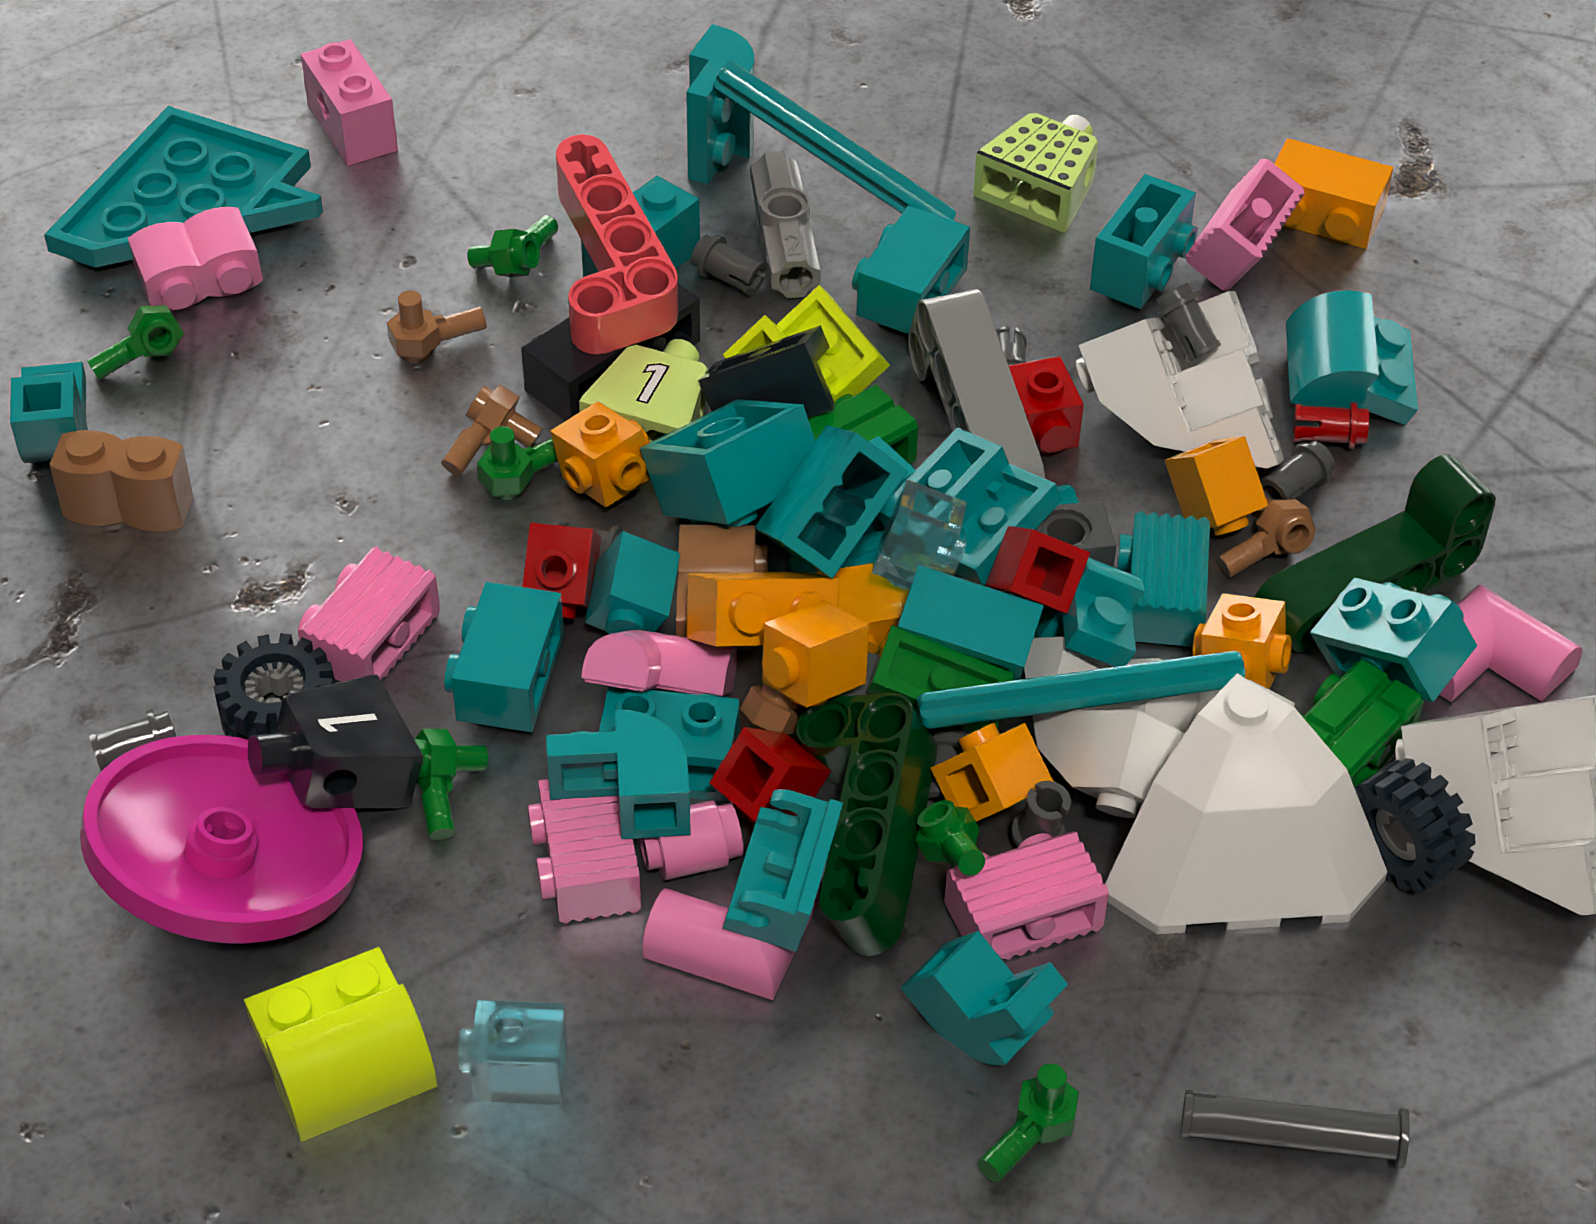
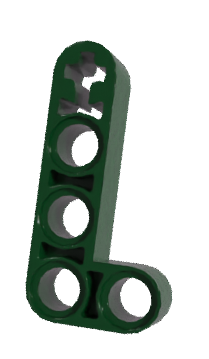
(1414, 549)
(886, 774)

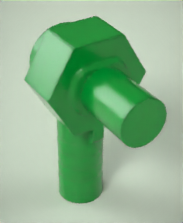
(514, 250)
(151, 334)
(509, 468)
(438, 768)
(950, 837)
(1043, 1116)

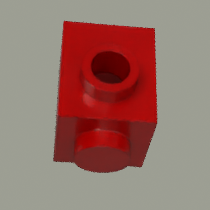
(1049, 403)
(562, 562)
(1038, 568)
(765, 763)

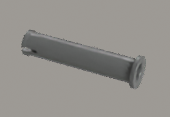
(1297, 1126)

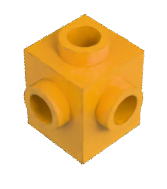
(601, 453)
(1250, 627)

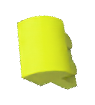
(848, 363)
(342, 1043)

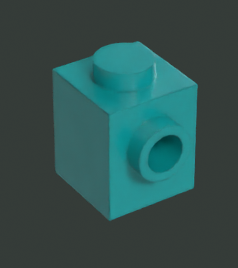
(632, 585)

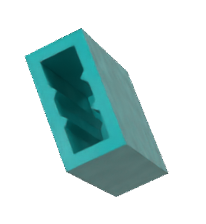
(831, 499)

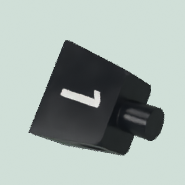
(341, 747)

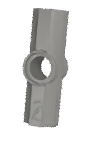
(785, 225)

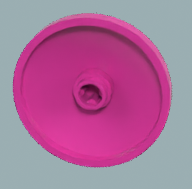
(213, 849)

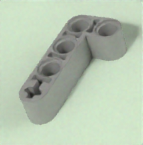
(960, 349)

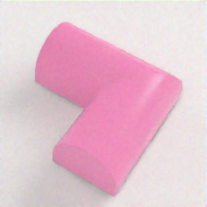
(1512, 646)
(663, 661)
(690, 938)

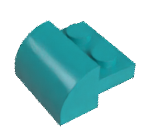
(715, 122)
(1350, 355)
(994, 493)

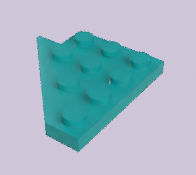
(180, 170)

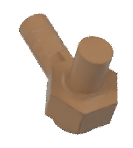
(418, 332)
(489, 411)
(1282, 529)
(771, 710)

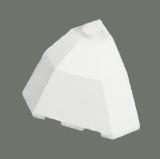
(1182, 403)
(1113, 747)
(1526, 788)
(1247, 825)

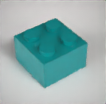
(728, 461)

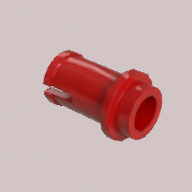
(1335, 424)

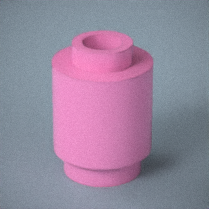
(712, 843)

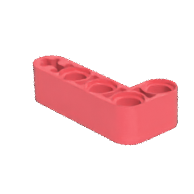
(636, 281)

